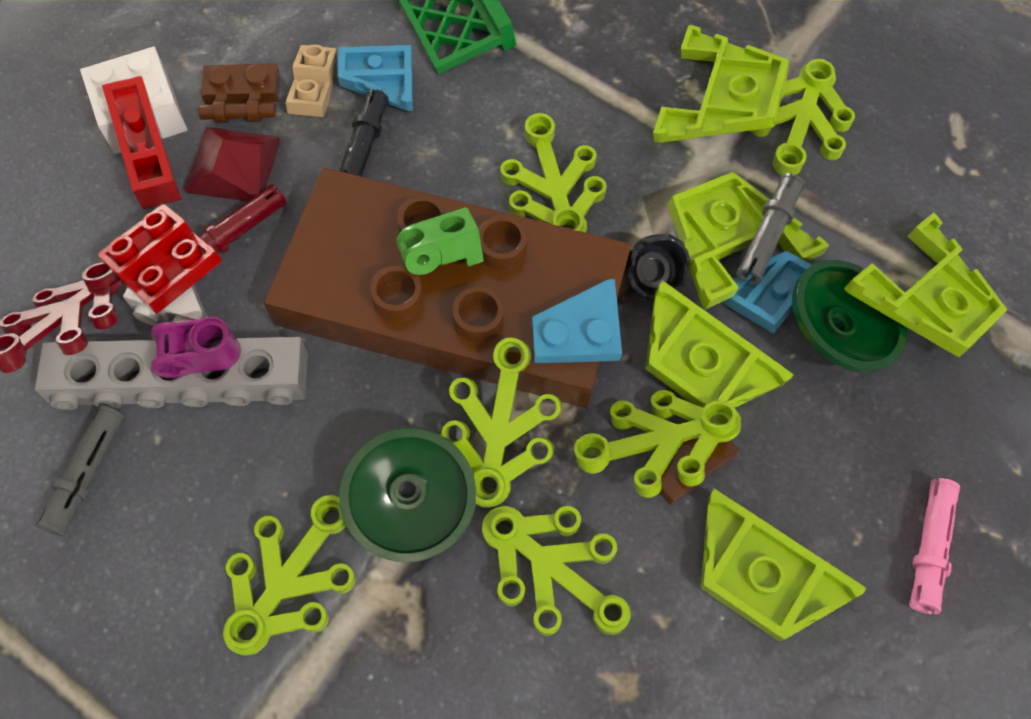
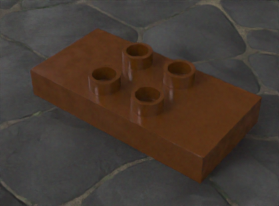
(353, 288)

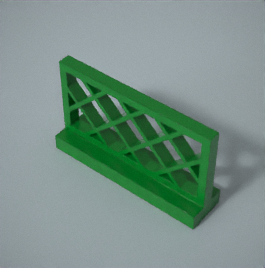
(492, 19)

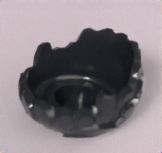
(657, 260)

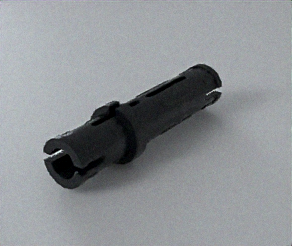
(365, 130)

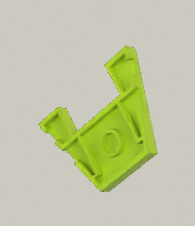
(740, 92)
(722, 220)
(945, 305)

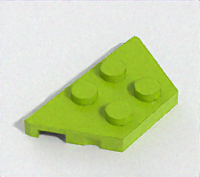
(704, 356)
(767, 573)

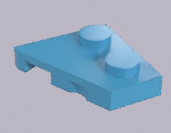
(380, 69)
(770, 300)
(579, 328)

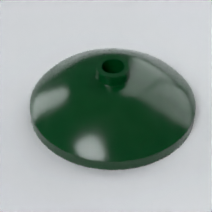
(842, 325)
(415, 523)

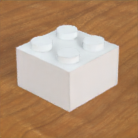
(160, 91)

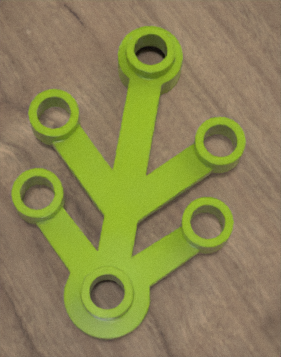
(815, 80)
(553, 184)
(498, 430)
(662, 436)
(549, 563)
(283, 582)

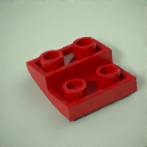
(159, 258)

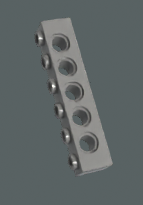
(63, 376)

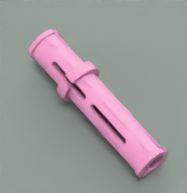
(933, 556)

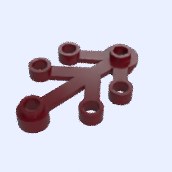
(50, 311)

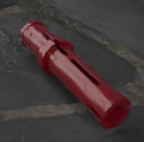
(243, 219)

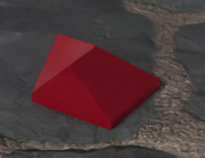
(232, 164)

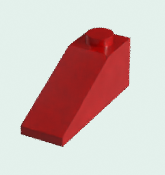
(141, 143)

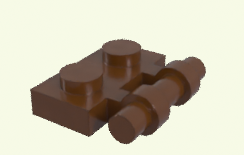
(241, 84)

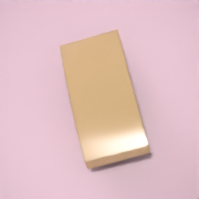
(312, 80)

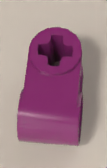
(185, 345)

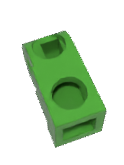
(440, 242)

